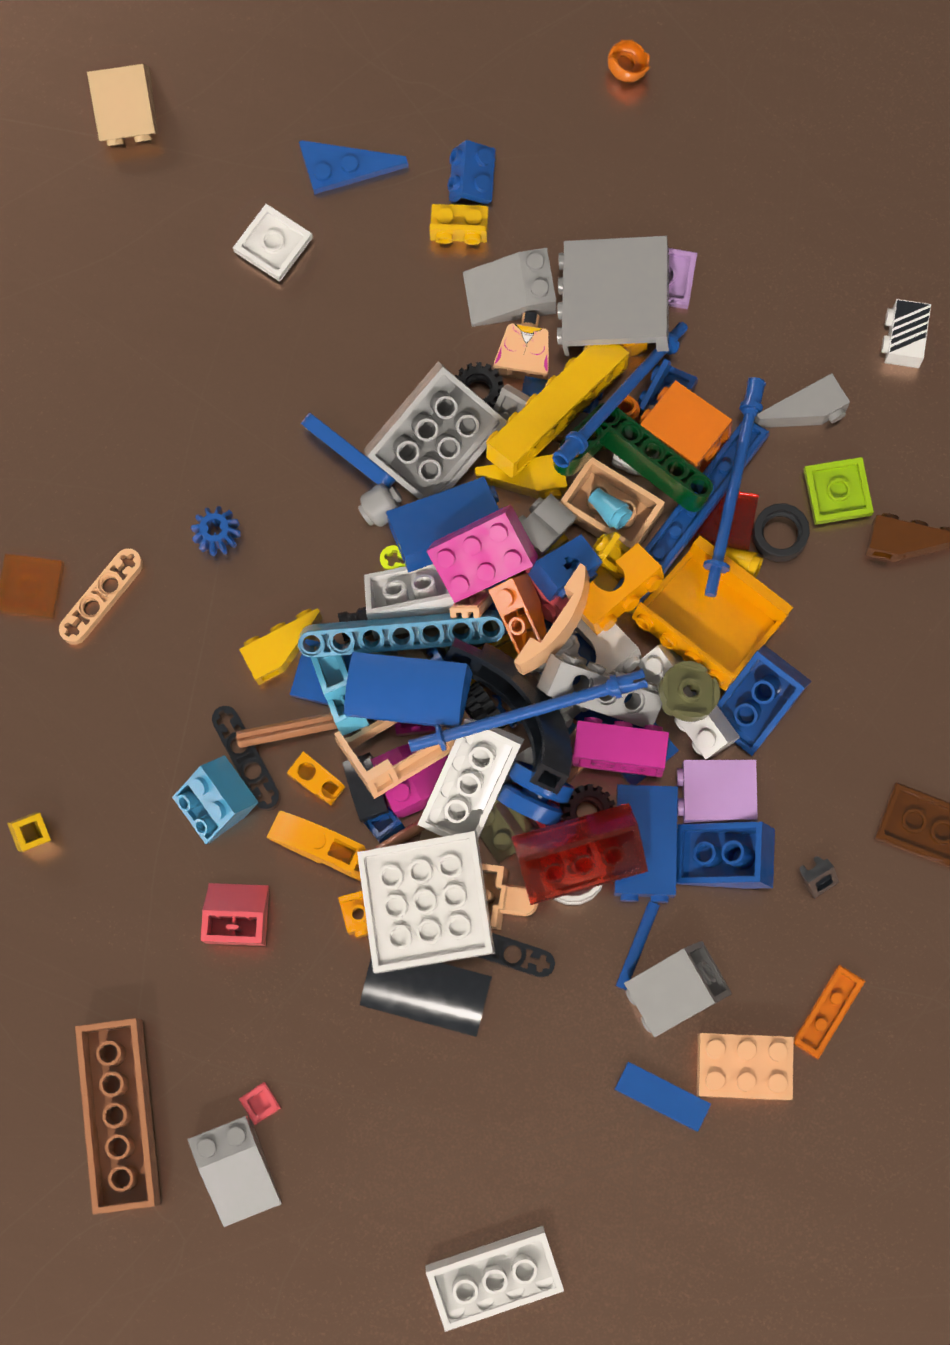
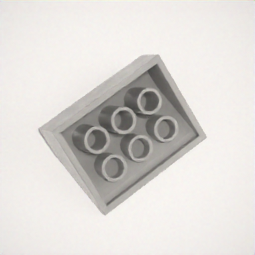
(434, 434)

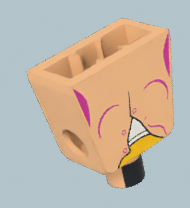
(524, 350)

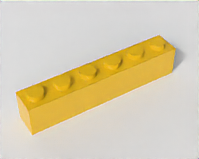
(555, 406)

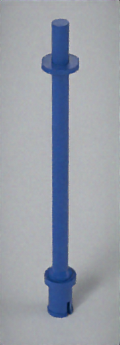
(750, 408)
(576, 442)
(614, 687)

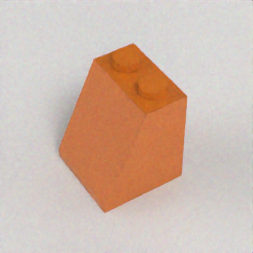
(687, 425)

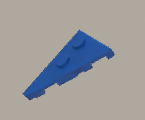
(339, 166)

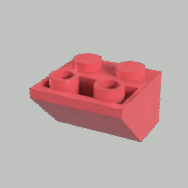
(235, 914)

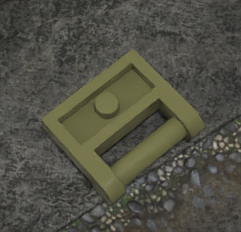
(498, 834)

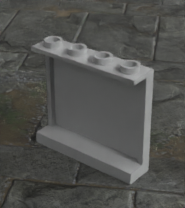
(614, 292)

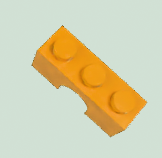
(640, 575)

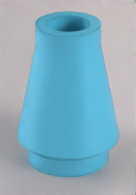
(612, 510)

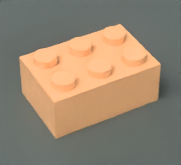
(644, 506)
(745, 1066)

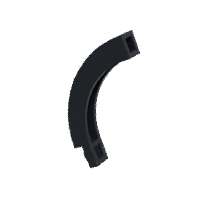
(546, 732)

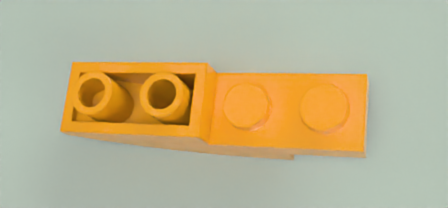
(317, 843)

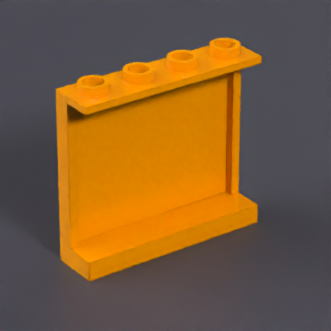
(712, 630)

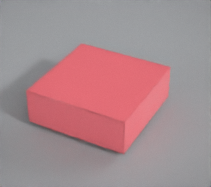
(260, 1103)

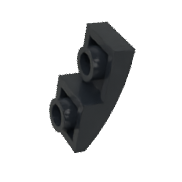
(364, 802)

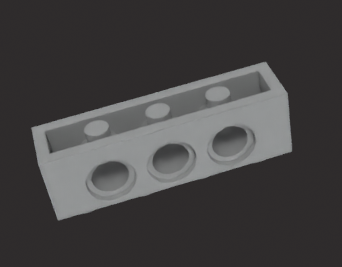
(558, 679)

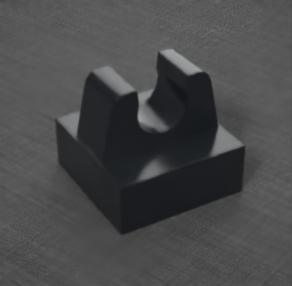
(820, 877)

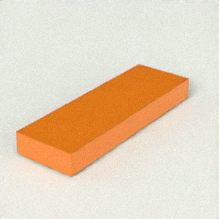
(828, 1012)

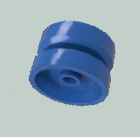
(531, 799)

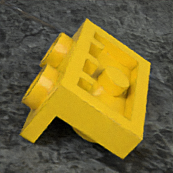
(459, 223)

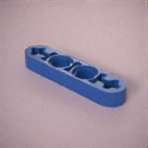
(347, 450)

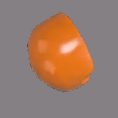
(628, 61)

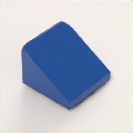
(384, 826)

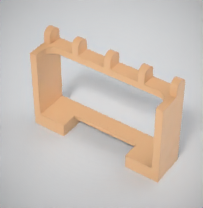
(384, 775)

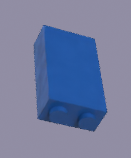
(435, 516)
(657, 822)

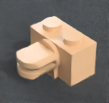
(503, 897)

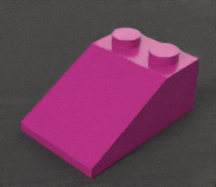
(414, 792)

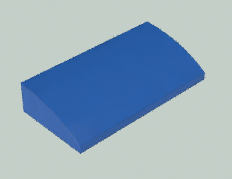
(407, 690)

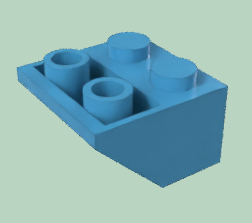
(215, 799)

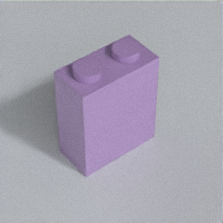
(717, 791)

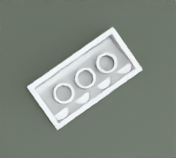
(470, 782)
(493, 1278)

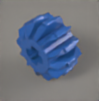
(220, 541)

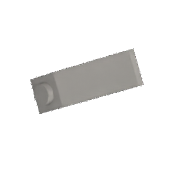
(808, 407)

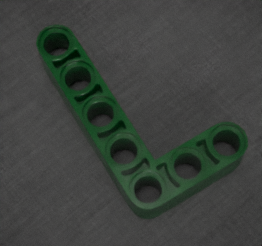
(635, 452)

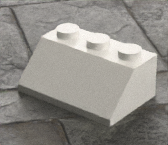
(405, 594)

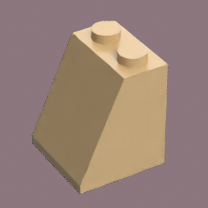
(123, 103)

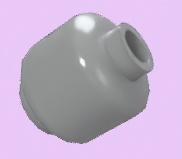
(376, 503)

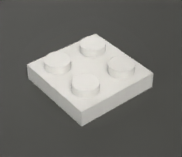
(272, 242)

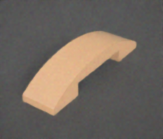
(536, 653)

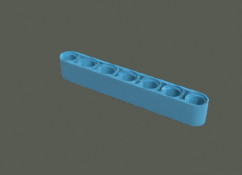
(388, 641)

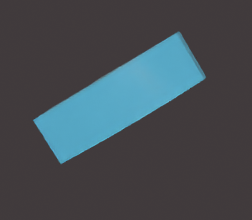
(333, 679)

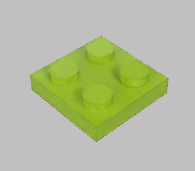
(838, 490)

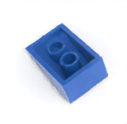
(761, 697)
(726, 855)

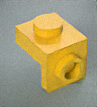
(610, 550)

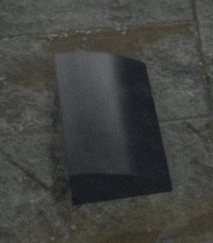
(430, 994)

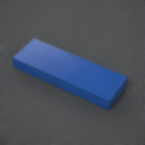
(662, 1096)

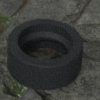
(787, 511)

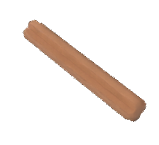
(285, 730)

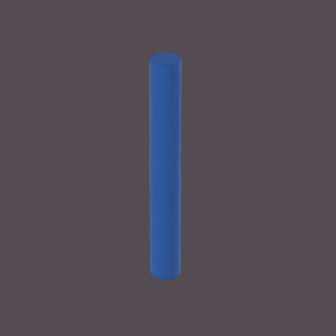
(637, 944)

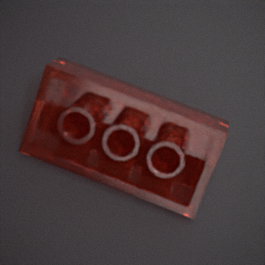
(580, 853)

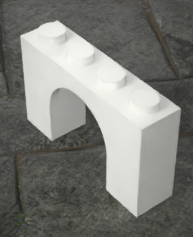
(613, 651)

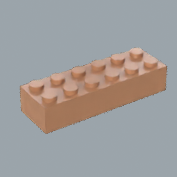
(117, 1116)

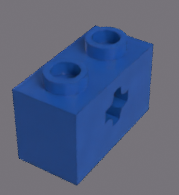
(558, 566)

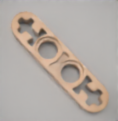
(104, 598)

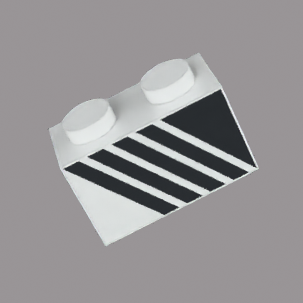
(906, 334)

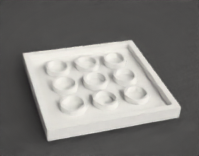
(425, 902)

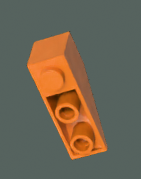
(519, 610)

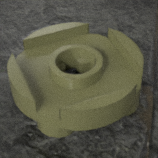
(677, 703)

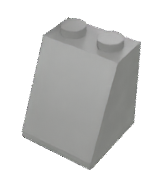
(677, 988)

